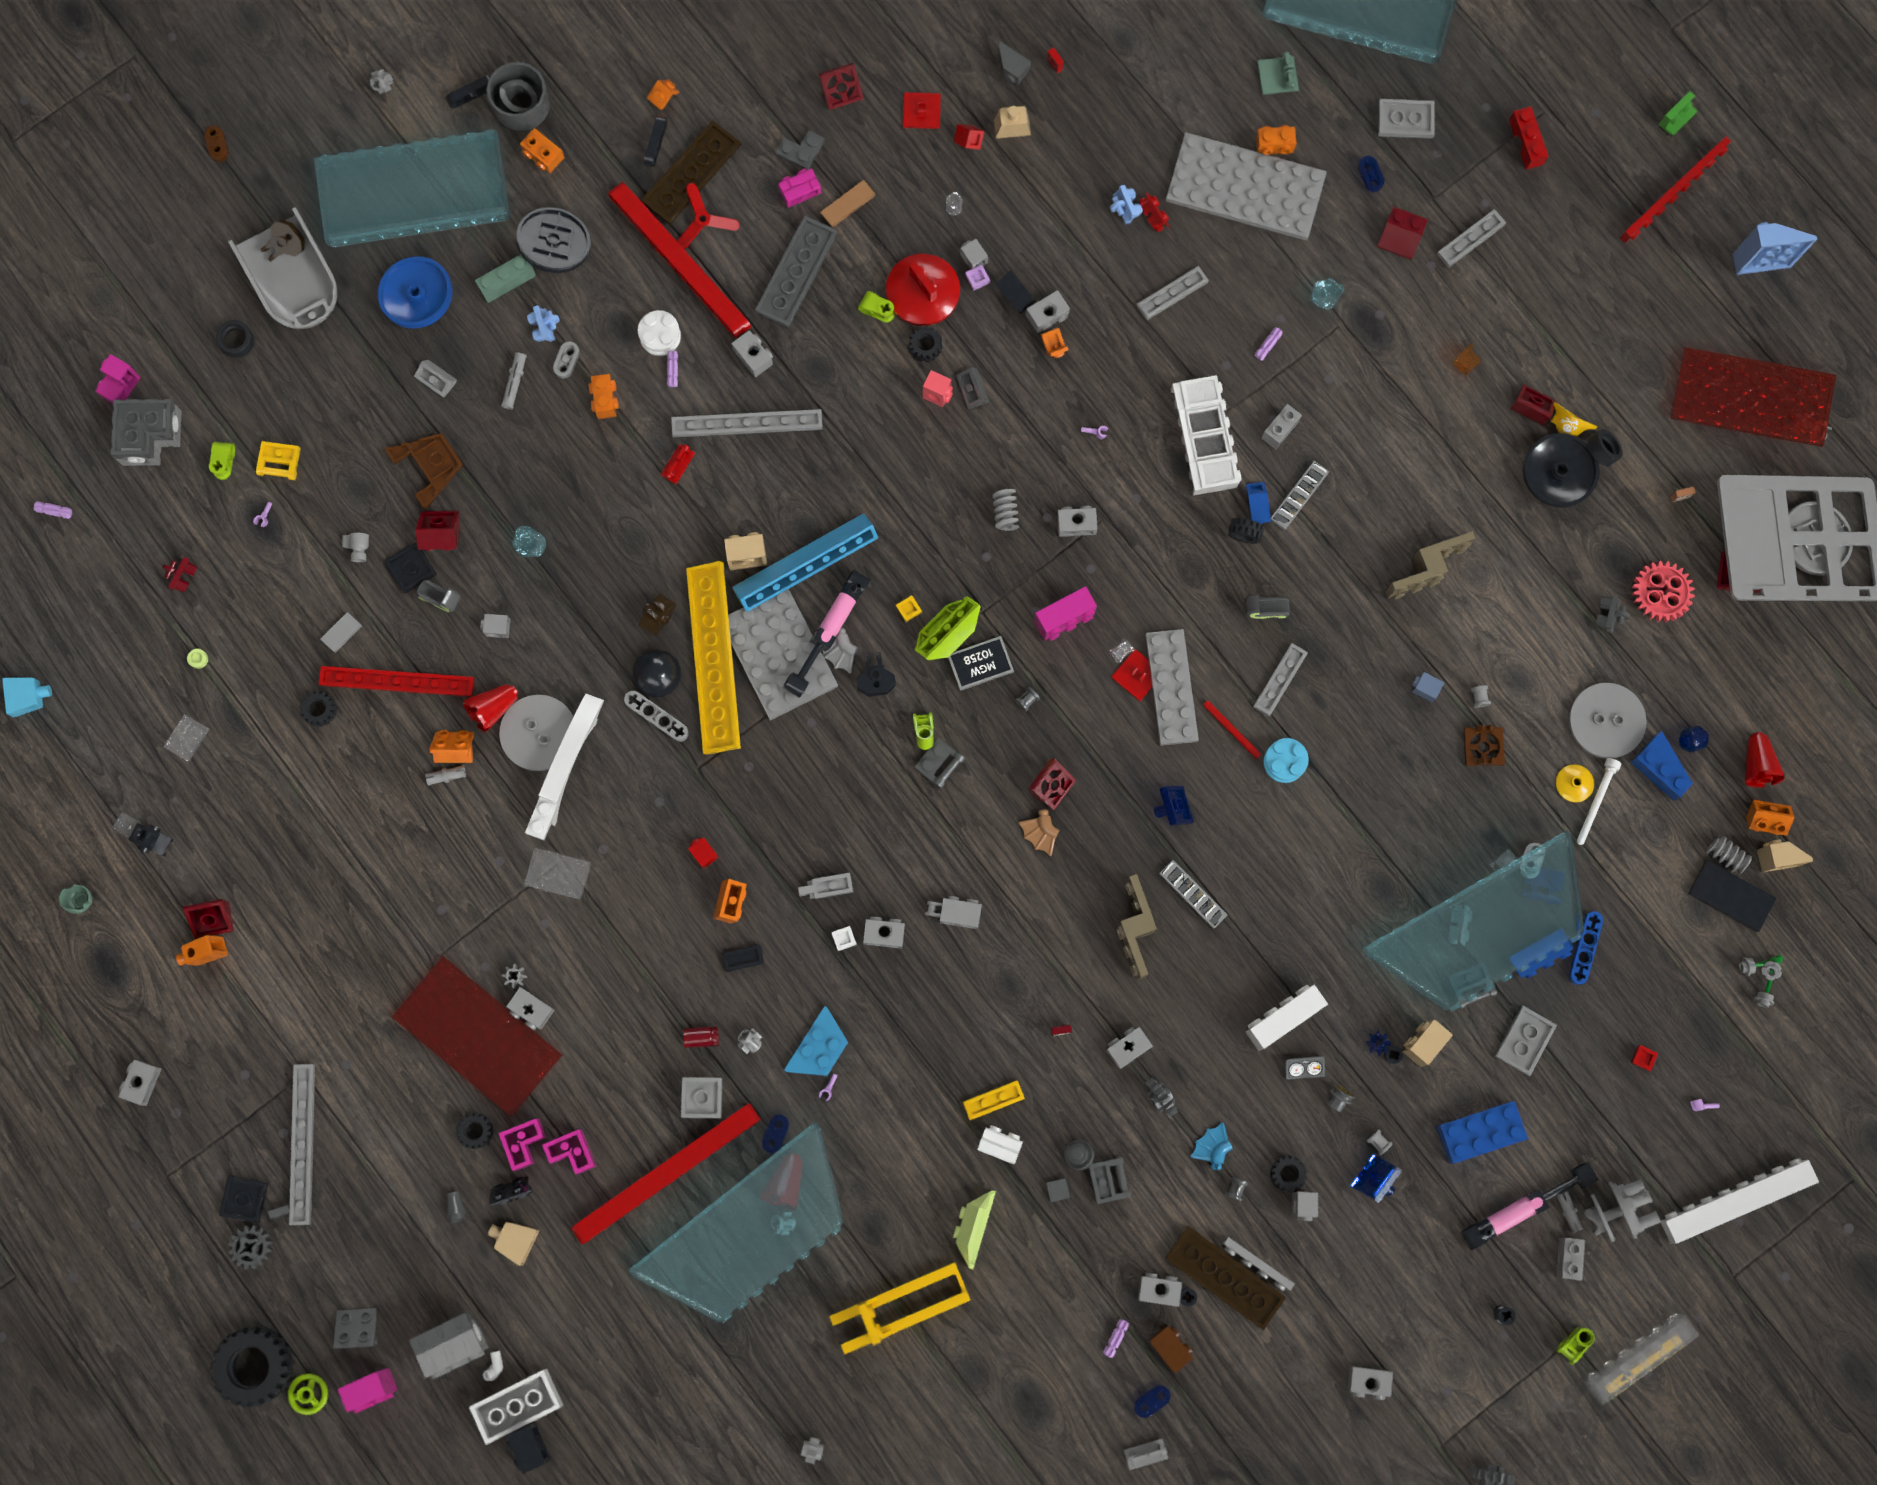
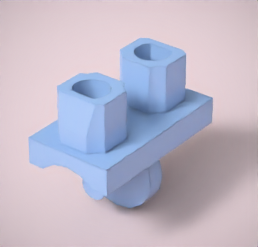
(1123, 204)
(546, 324)

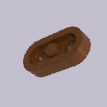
(216, 142)

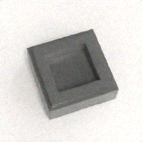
(1058, 1190)

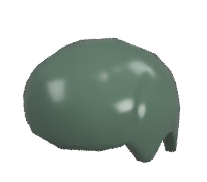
(75, 899)

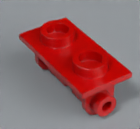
(1159, 217)
(678, 463)

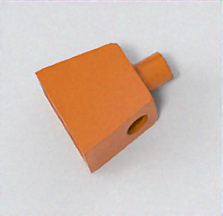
(202, 951)

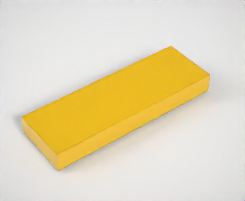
(993, 1100)

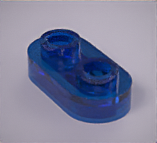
(1371, 175)
(776, 1134)
(1153, 1403)

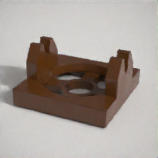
(1497, 733)

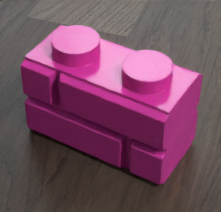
(799, 187)

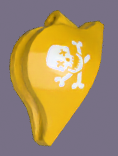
(1569, 423)

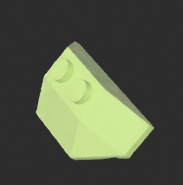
(972, 1227)

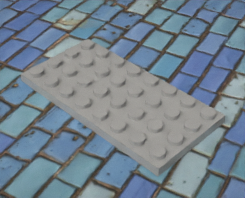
(1246, 186)

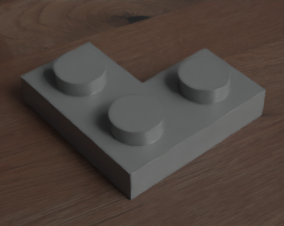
(803, 154)

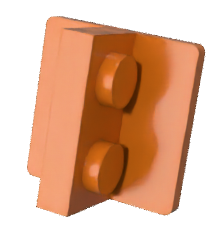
(452, 747)

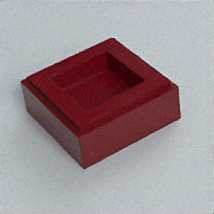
(1061, 1030)

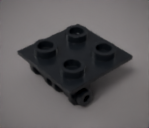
(517, 1188)

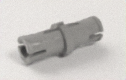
(445, 775)
(1569, 1211)

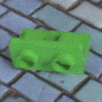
(1679, 115)

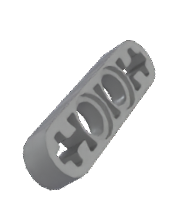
(655, 717)

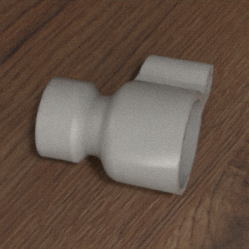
(358, 543)

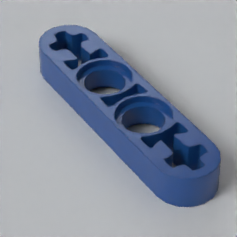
(1589, 949)

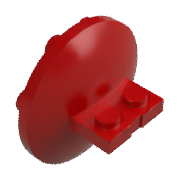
(923, 289)

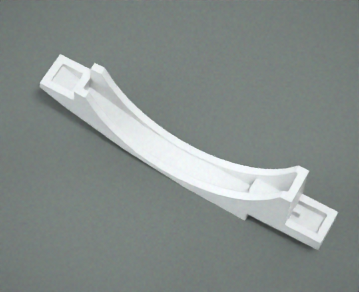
(552, 790)

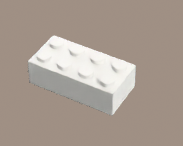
(1287, 1017)
(516, 1406)

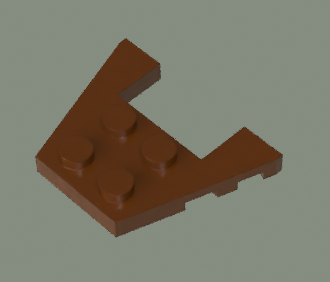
(435, 459)

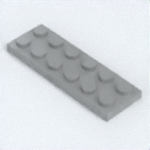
(1171, 687)

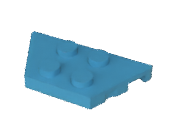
(819, 1047)

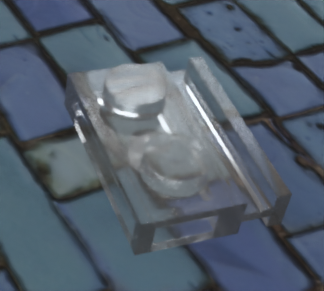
(186, 738)

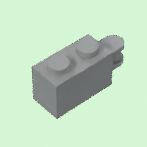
(956, 912)

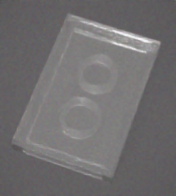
(557, 873)

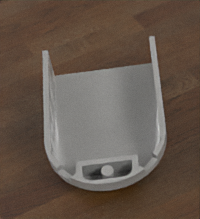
(292, 288)

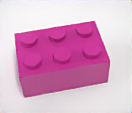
(1065, 614)
(368, 1391)

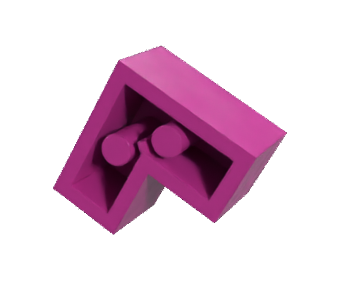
(119, 379)
(517, 1141)
(573, 1146)

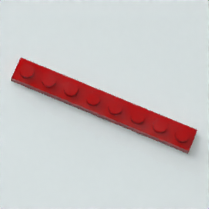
(1671, 196)
(396, 681)

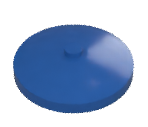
(415, 292)

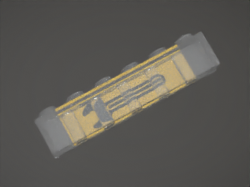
(1641, 1359)

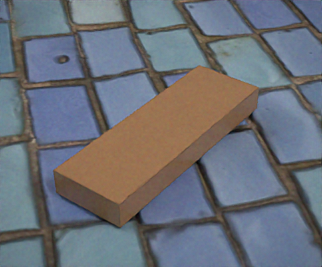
(847, 204)

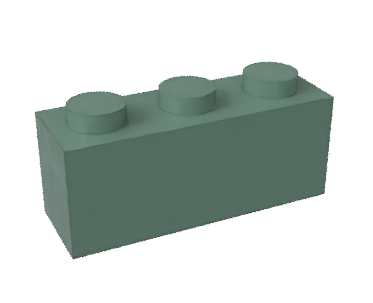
(505, 278)

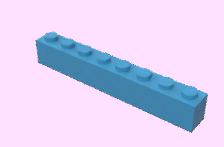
(805, 562)

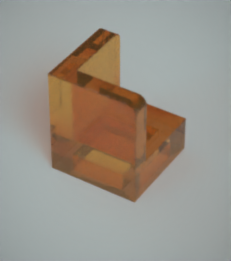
(1467, 360)

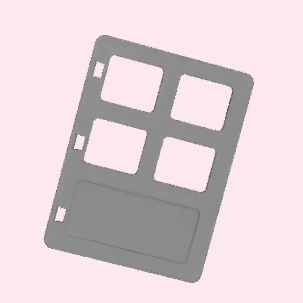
(1762, 542)

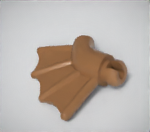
(1040, 832)

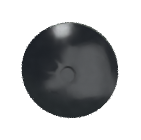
(1560, 470)

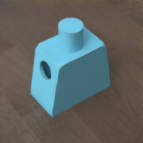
(24, 695)

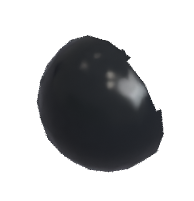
(656, 673)

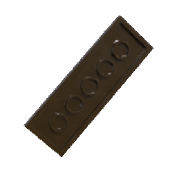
(694, 166)
(1225, 1278)

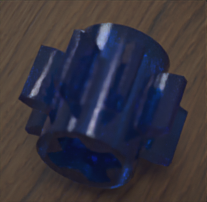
(1373, 1041)

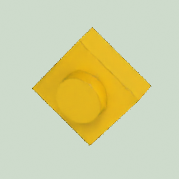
(908, 608)

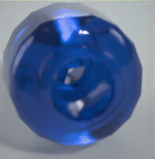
(1693, 739)

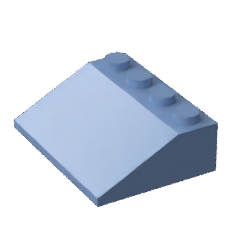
(1771, 248)

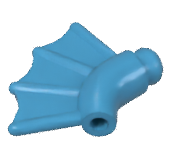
(1213, 1146)

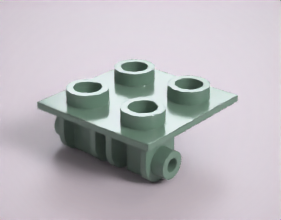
(1278, 75)

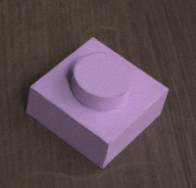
(977, 277)

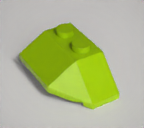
(948, 629)

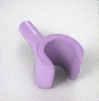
(1095, 431)
(263, 516)
(828, 1088)
(1698, 1105)

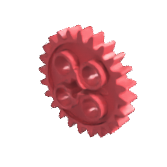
(1664, 575)

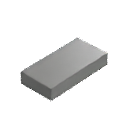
(341, 632)

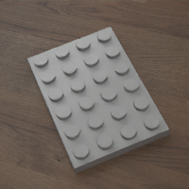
(771, 646)

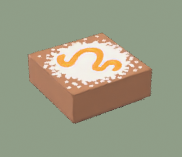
(1682, 494)

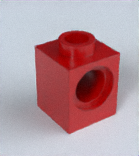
(702, 852)

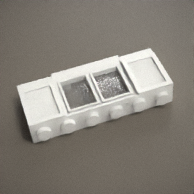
(1206, 435)

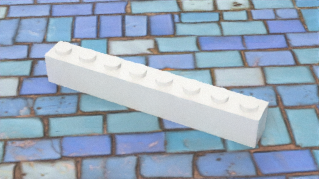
(1739, 1201)

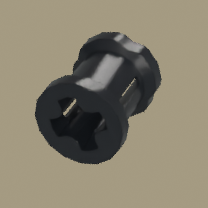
(1510, 1313)

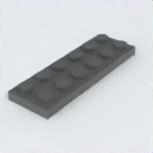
(796, 271)

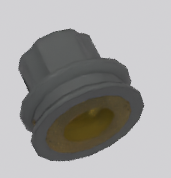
(1339, 1097)

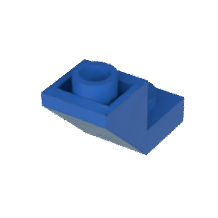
(1258, 502)

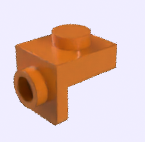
(662, 93)
(1054, 343)

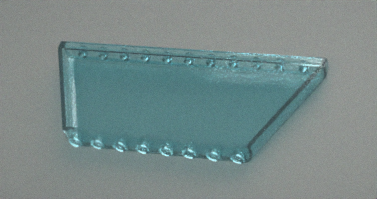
(1488, 928)
(749, 1232)

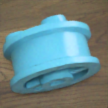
(1285, 760)

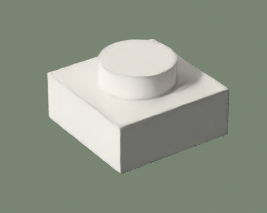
(844, 938)

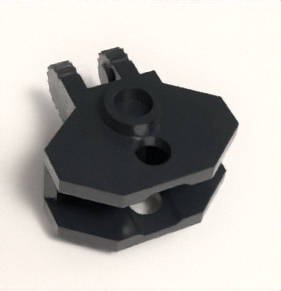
(875, 676)
(150, 839)

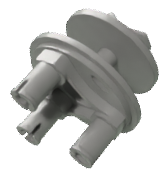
(1626, 1208)

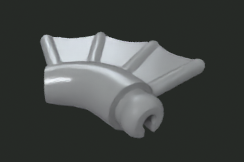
(841, 652)

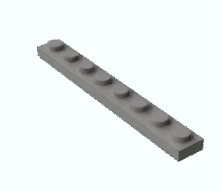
(747, 423)
(302, 1144)

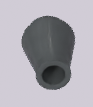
(455, 1208)

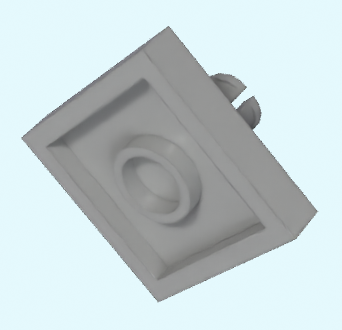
(701, 1098)

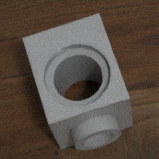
(973, 254)
(495, 625)

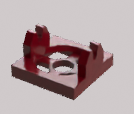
(827, 75)
(1068, 782)

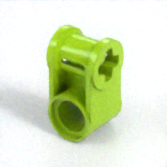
(875, 306)
(221, 459)
(924, 728)
(1574, 1345)

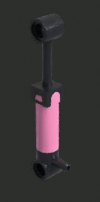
(829, 628)
(1529, 1205)

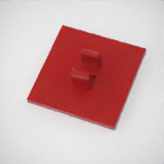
(921, 110)
(1134, 675)

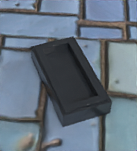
(743, 958)

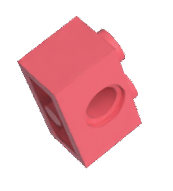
(937, 389)

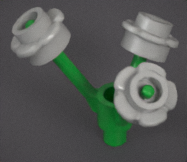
(1771, 969)

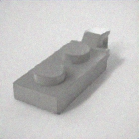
(827, 886)

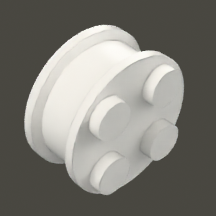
(659, 333)

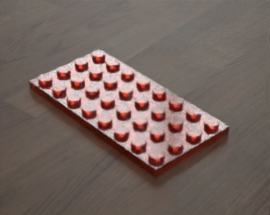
(1753, 396)
(477, 1036)

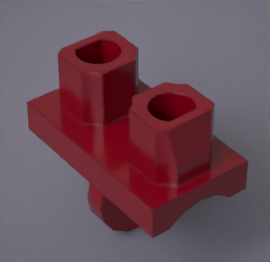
(184, 567)

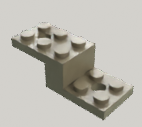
(1430, 565)
(1136, 927)

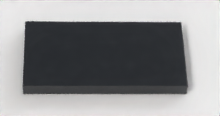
(1732, 896)

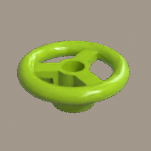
(300, 1394)

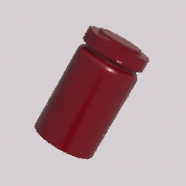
(701, 1037)

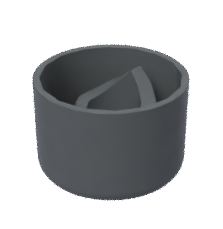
(513, 80)

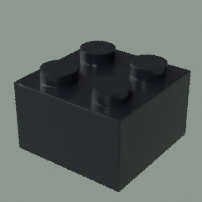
(528, 1448)

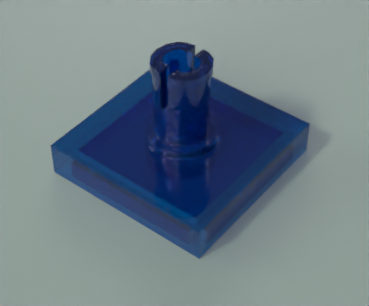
(1174, 806)
(1376, 1179)

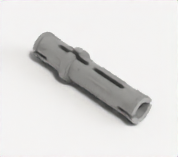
(516, 373)

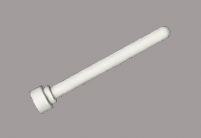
(1611, 766)

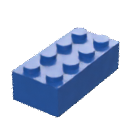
(1481, 1132)

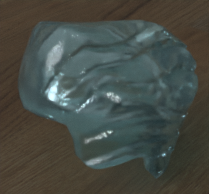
(1326, 293)
(529, 542)

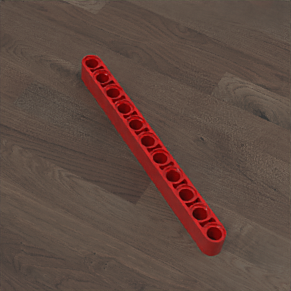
(679, 260)
(665, 1174)

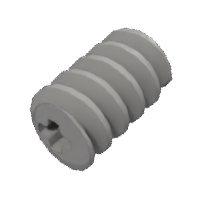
(1004, 510)
(1730, 854)

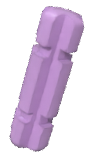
(1268, 343)
(672, 369)
(52, 509)
(1116, 1338)

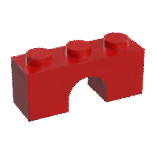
(1533, 148)

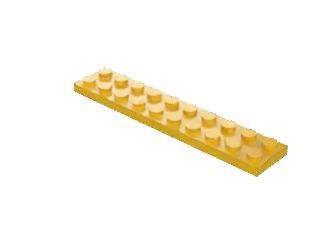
(713, 658)

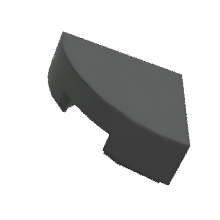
(273, 1214)

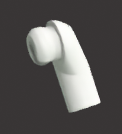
(495, 1368)

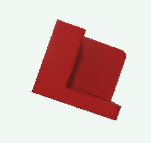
(968, 136)

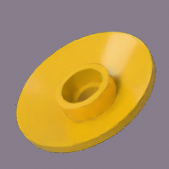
(1566, 786)

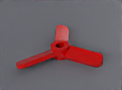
(711, 220)

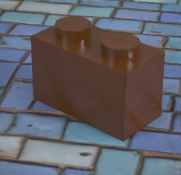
(1171, 1349)

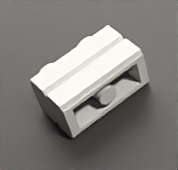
(1000, 1145)

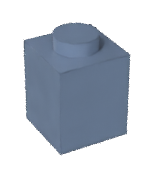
(1427, 686)

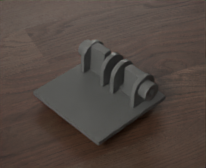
(355, 1328)

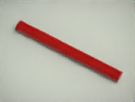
(1241, 739)

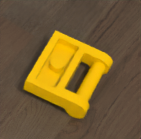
(278, 454)

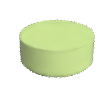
(197, 658)

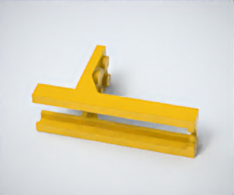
(866, 1308)

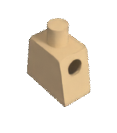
(1012, 122)
(514, 1241)

